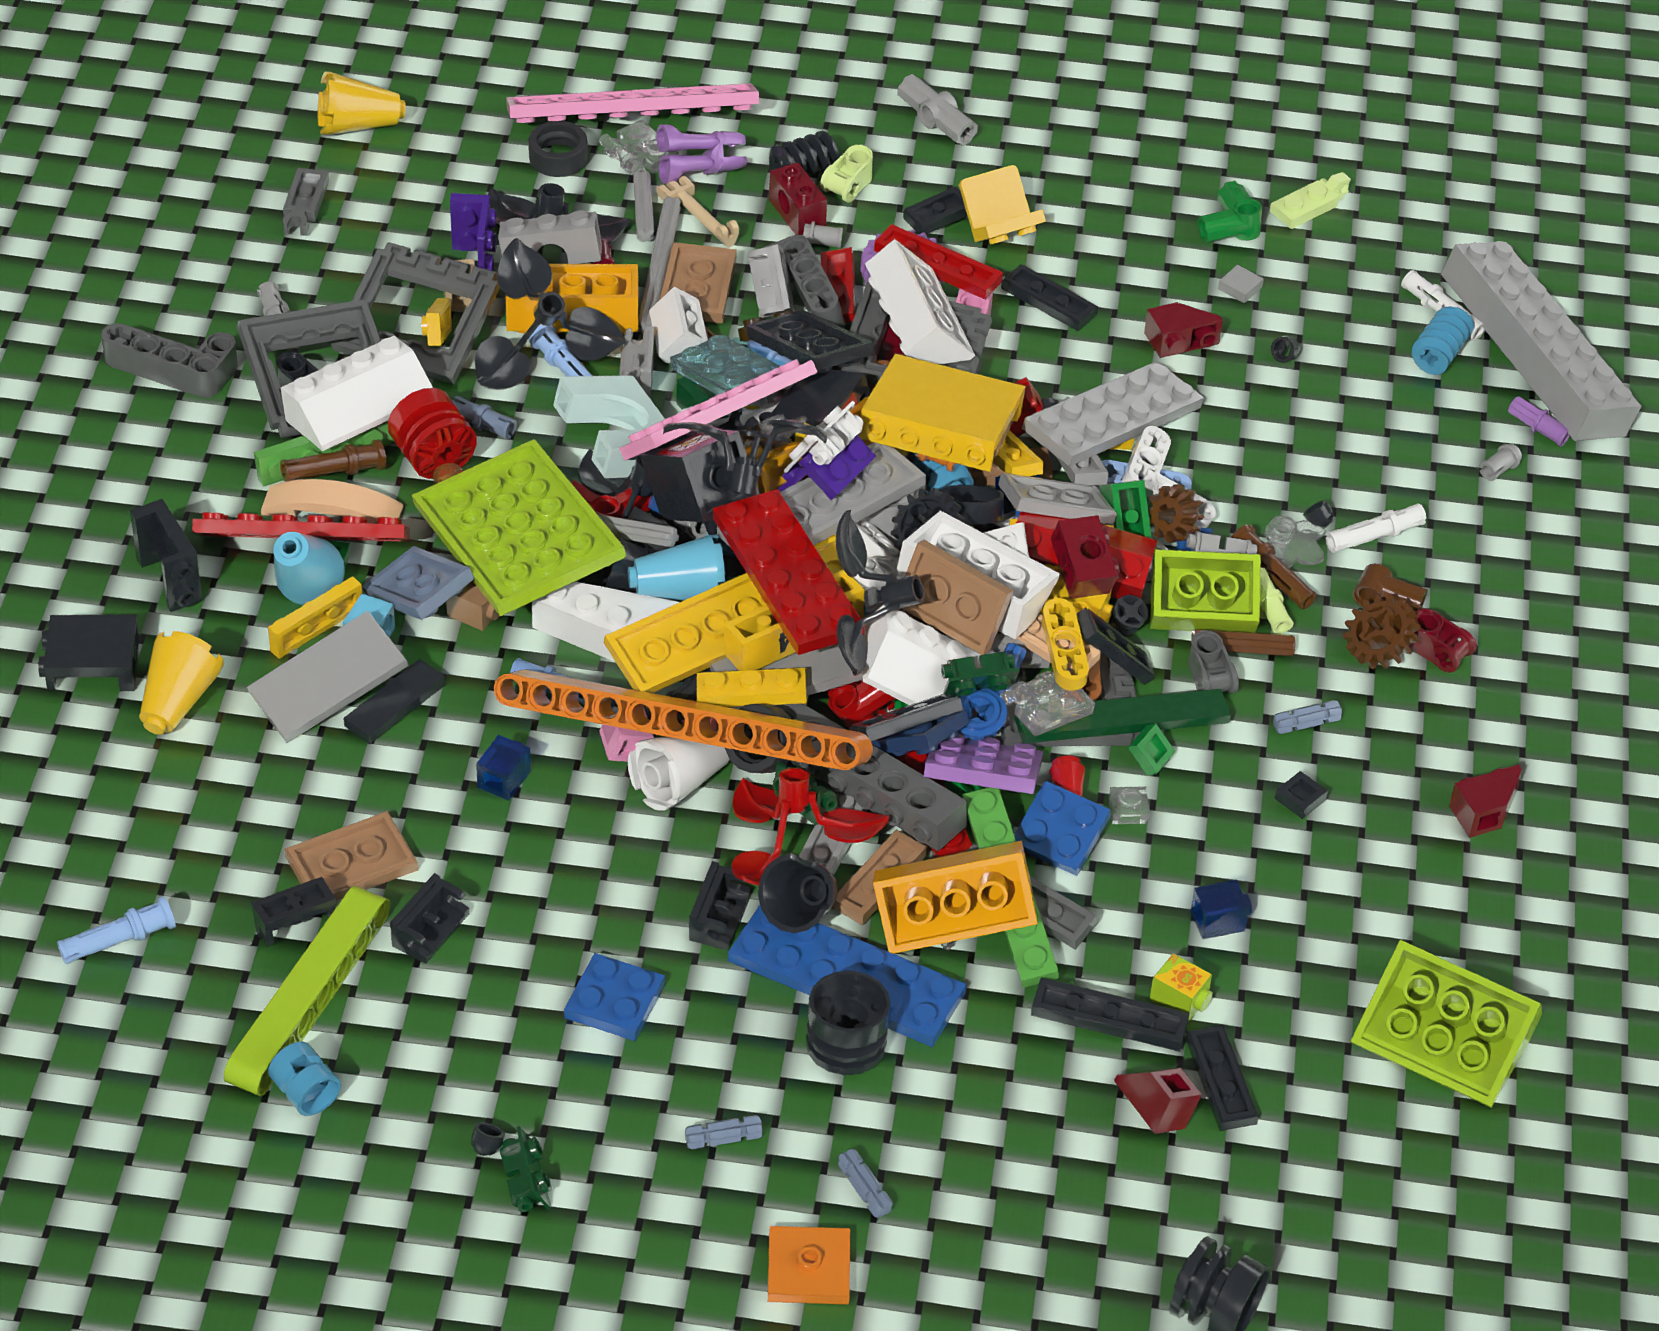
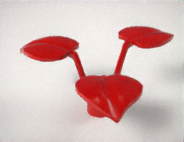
(759, 804)

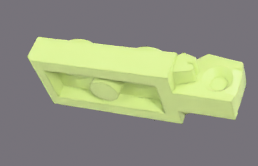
(1311, 200)

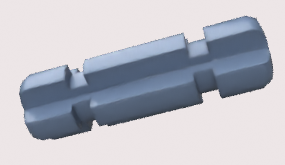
(1307, 717)
(723, 1132)
(865, 1183)

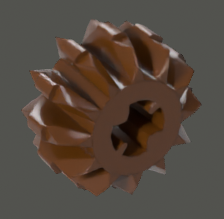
(1186, 509)

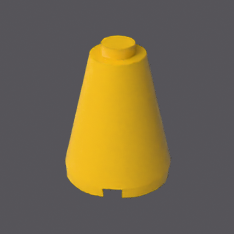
(356, 105)
(176, 679)

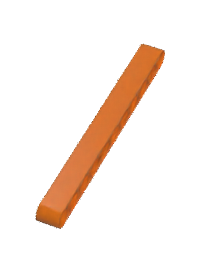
(696, 715)

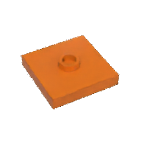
(809, 1265)

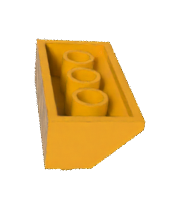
(599, 286)
(955, 897)

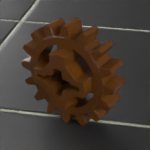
(1381, 631)

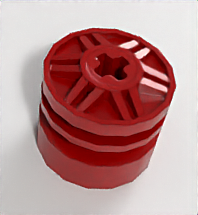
(431, 431)

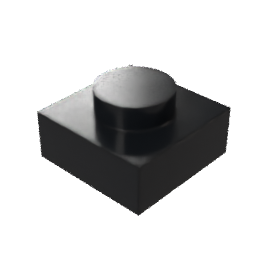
(1301, 794)

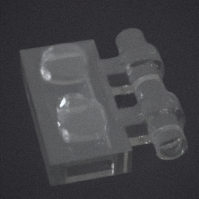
(640, 142)
(1051, 707)

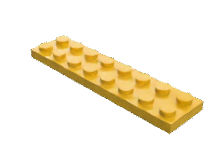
(690, 633)

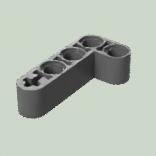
(811, 280)
(169, 362)

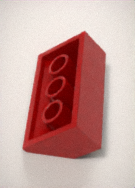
(1131, 551)

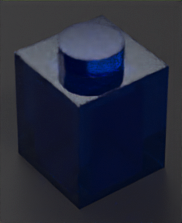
(503, 767)
(1220, 909)

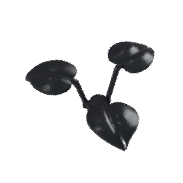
(549, 202)
(528, 273)
(746, 470)
(594, 481)
(894, 595)

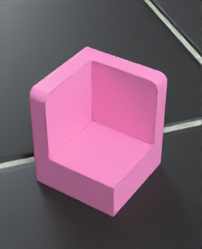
(621, 741)

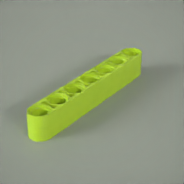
(308, 988)

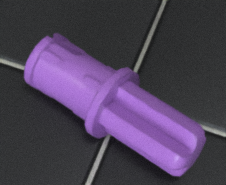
(1539, 420)

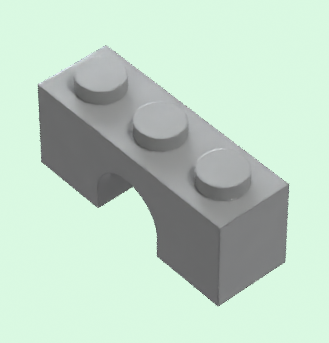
(575, 233)

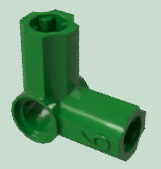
(1239, 218)

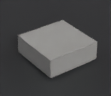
(1240, 283)

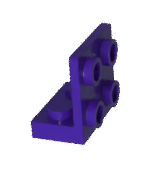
(472, 226)

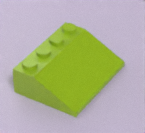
(1447, 1024)

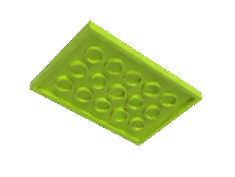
(518, 527)

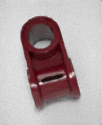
(1440, 642)

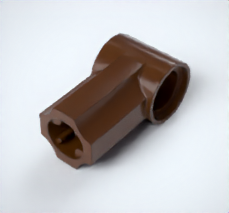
(1379, 581)

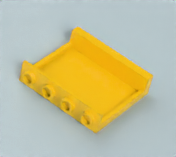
(940, 411)

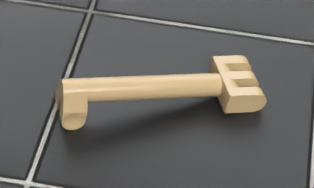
(684, 190)

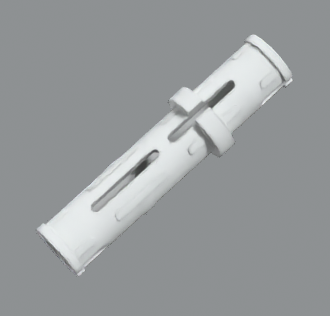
(1416, 285)
(1387, 524)

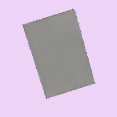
(1056, 498)

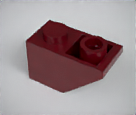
(1181, 329)
(1485, 800)
(1161, 1097)

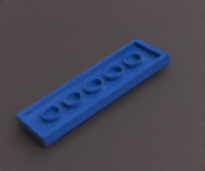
(918, 996)

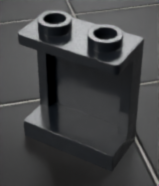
(162, 539)
(90, 648)

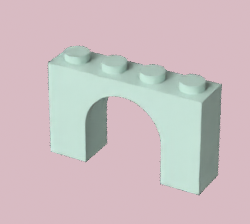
(610, 401)

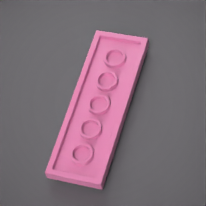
(718, 406)

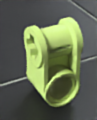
(849, 173)

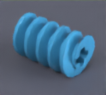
(1442, 339)

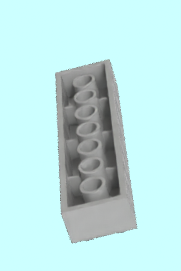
(1541, 341)

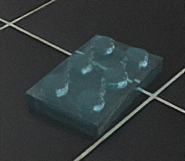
(720, 364)

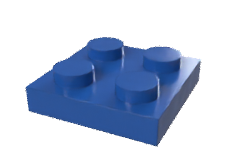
(1061, 827)
(614, 996)

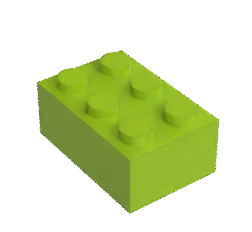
(1205, 591)

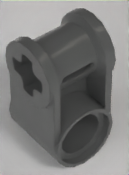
(1211, 663)

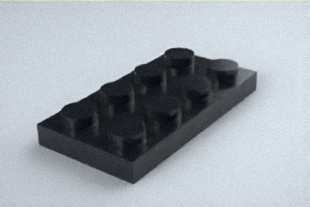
(808, 338)

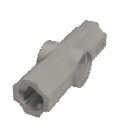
(937, 110)

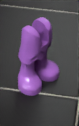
(711, 161)

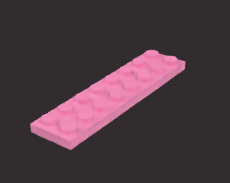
(643, 100)

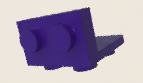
(833, 476)

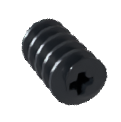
(807, 151)

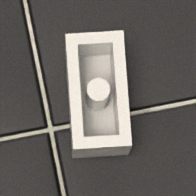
(677, 323)

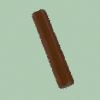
(1256, 642)

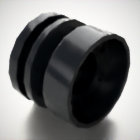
(979, 505)
(847, 1022)
(1213, 1287)

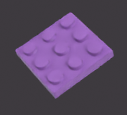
(985, 764)

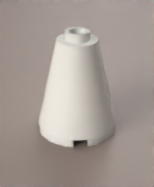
(672, 768)

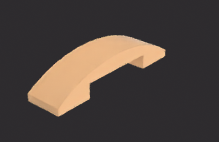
(329, 498)

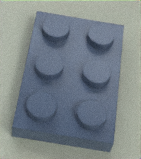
(419, 582)

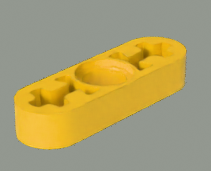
(1058, 656)

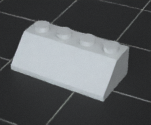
(917, 306)
(353, 392)
(1025, 576)
(908, 657)

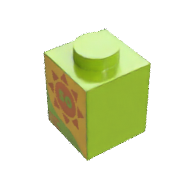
(1181, 986)

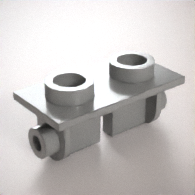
(1210, 543)

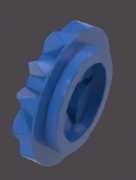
(994, 715)

